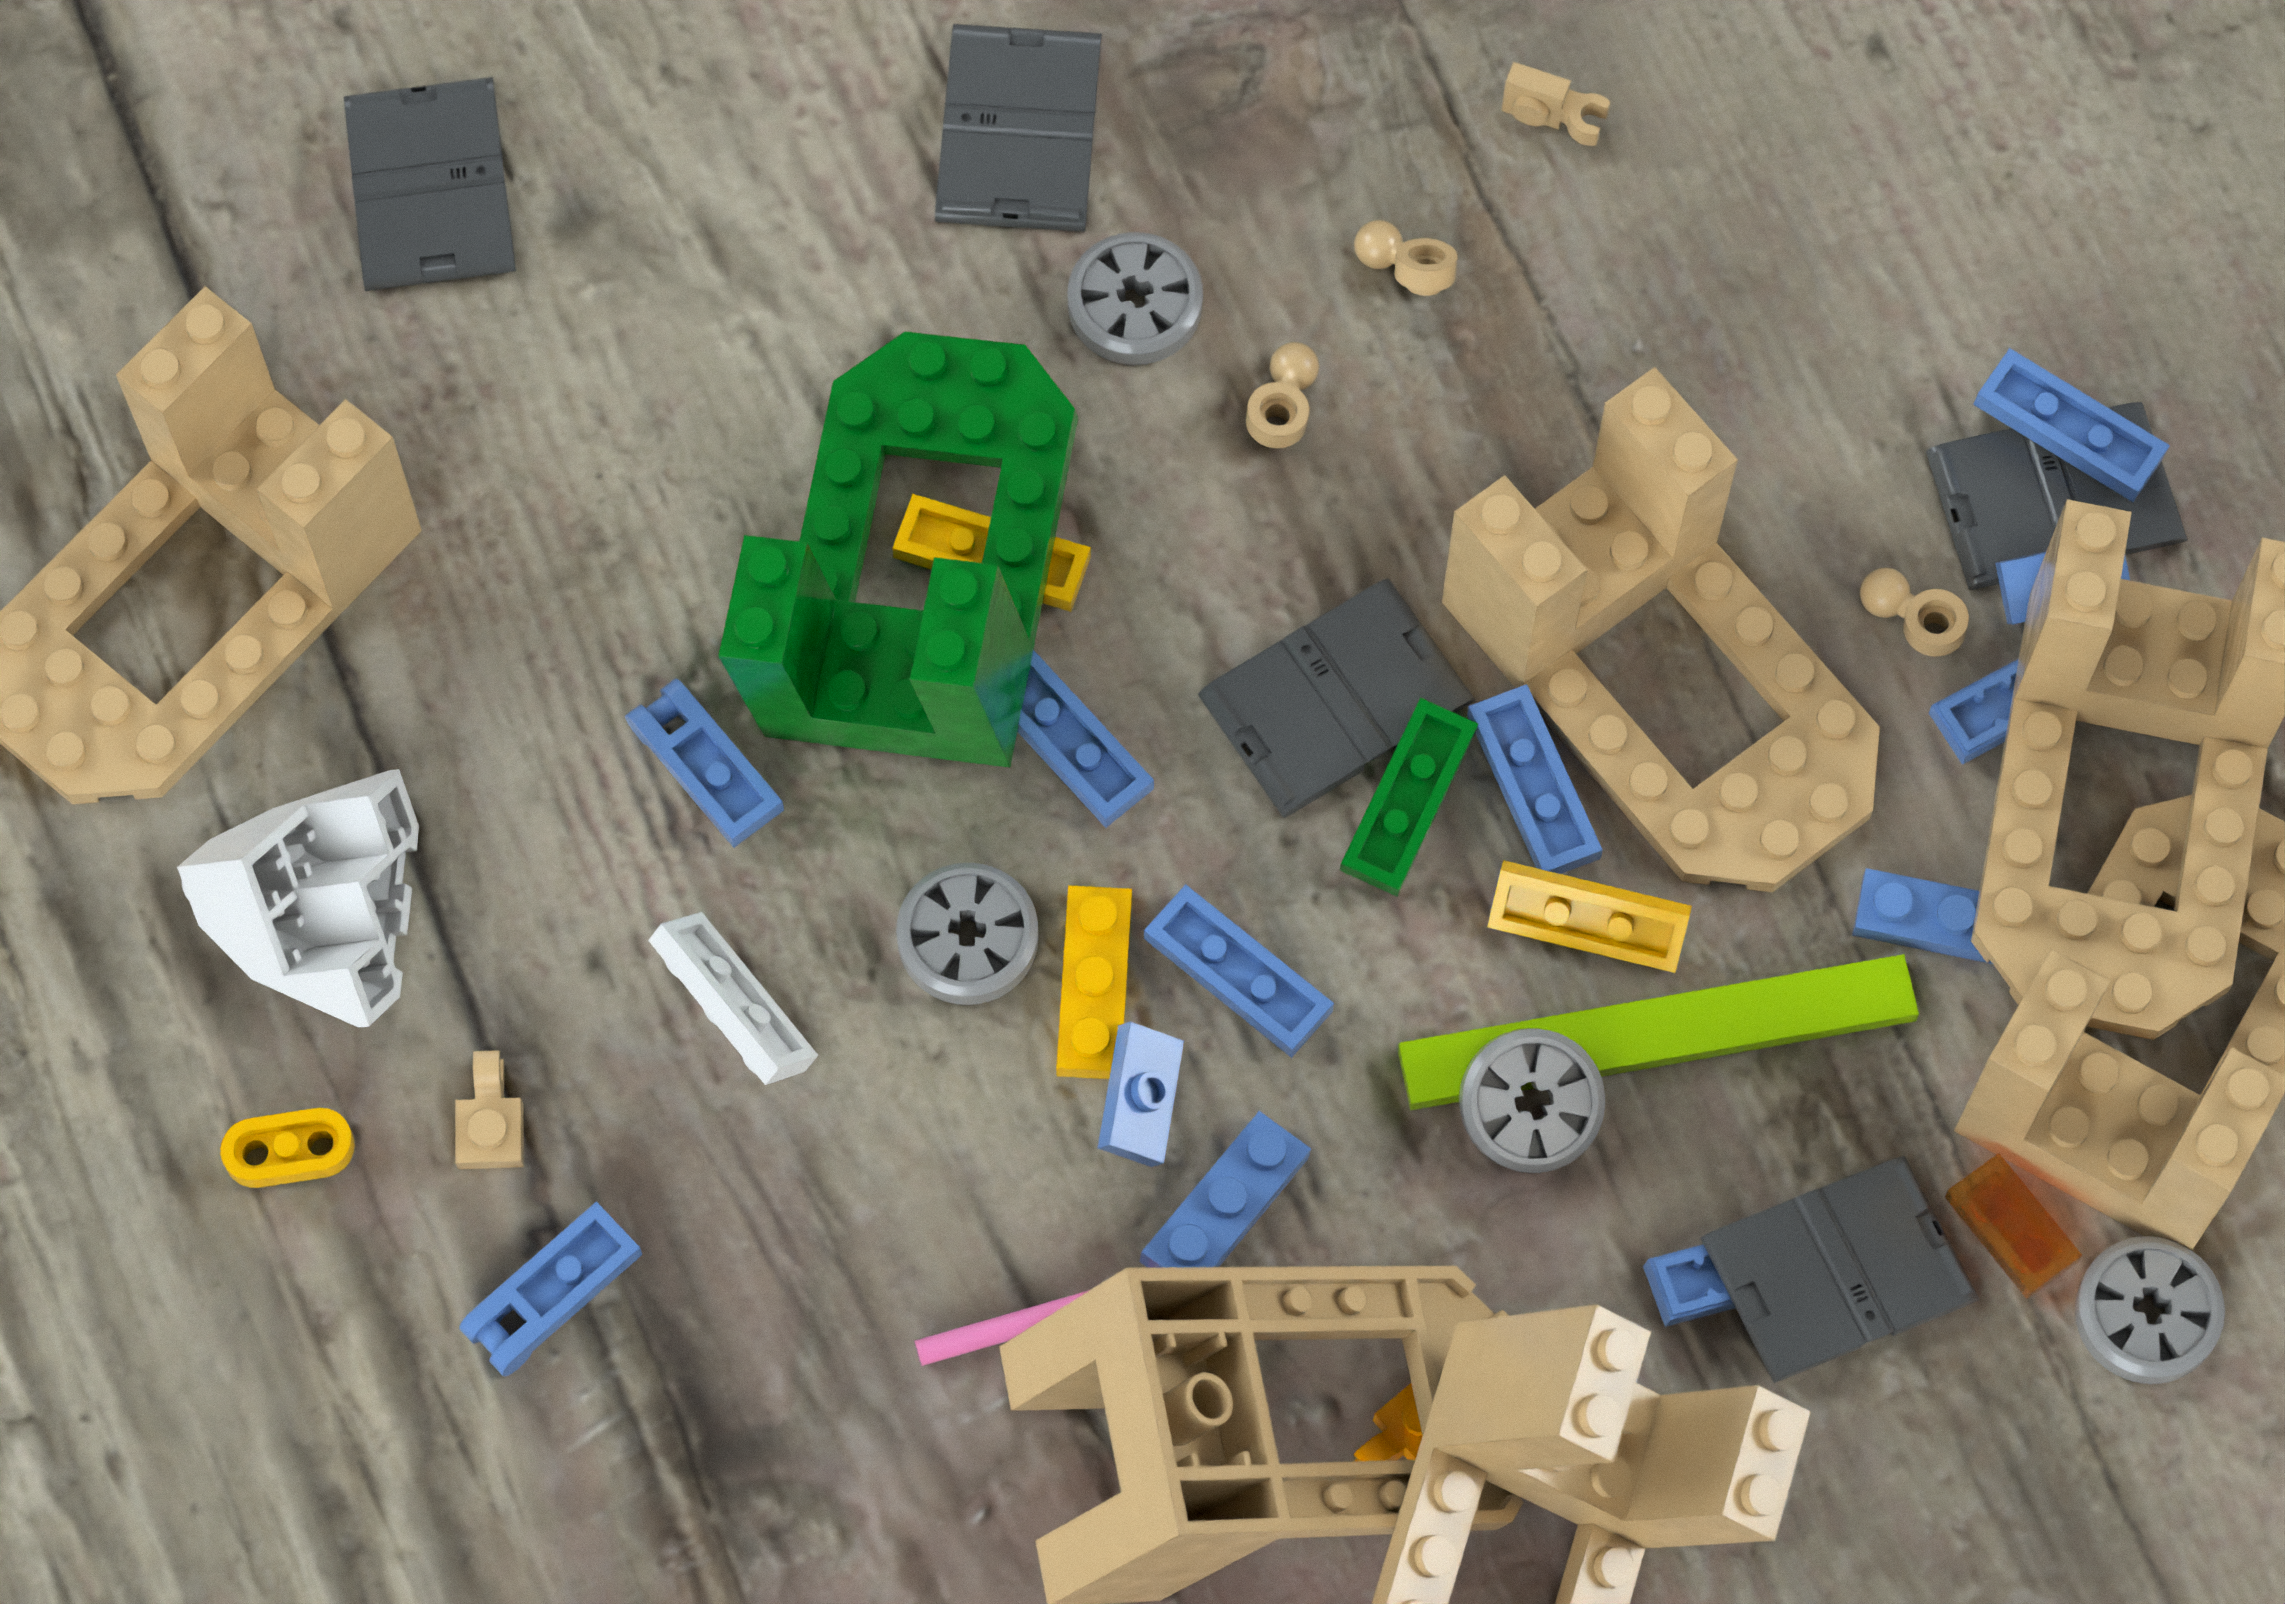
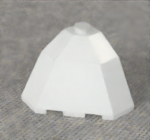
(314, 895)

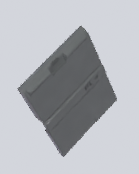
(1018, 127)
(429, 184)
(2014, 491)
(1332, 696)
(1839, 1268)

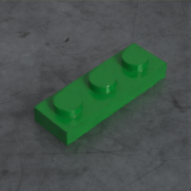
(1408, 797)

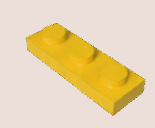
(959, 534)
(1589, 916)
(1093, 979)

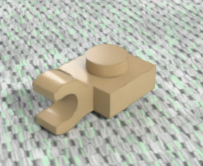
(1547, 100)
(490, 1126)

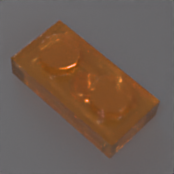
(2013, 1226)

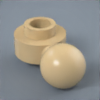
(1420, 263)
(1293, 369)
(1888, 594)

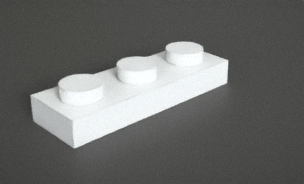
(733, 998)

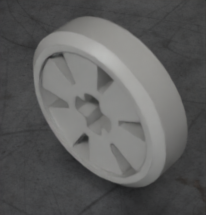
(1120, 329)
(967, 972)
(1550, 1064)
(2176, 1282)

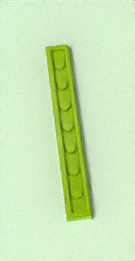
(1687, 1024)

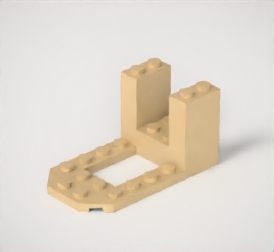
(303, 495)
(1565, 573)
(2155, 668)
(2109, 1122)
(1559, 1420)
(1193, 1422)

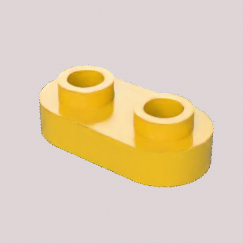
(289, 1146)

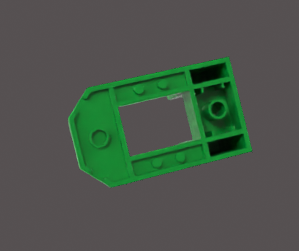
(891, 676)

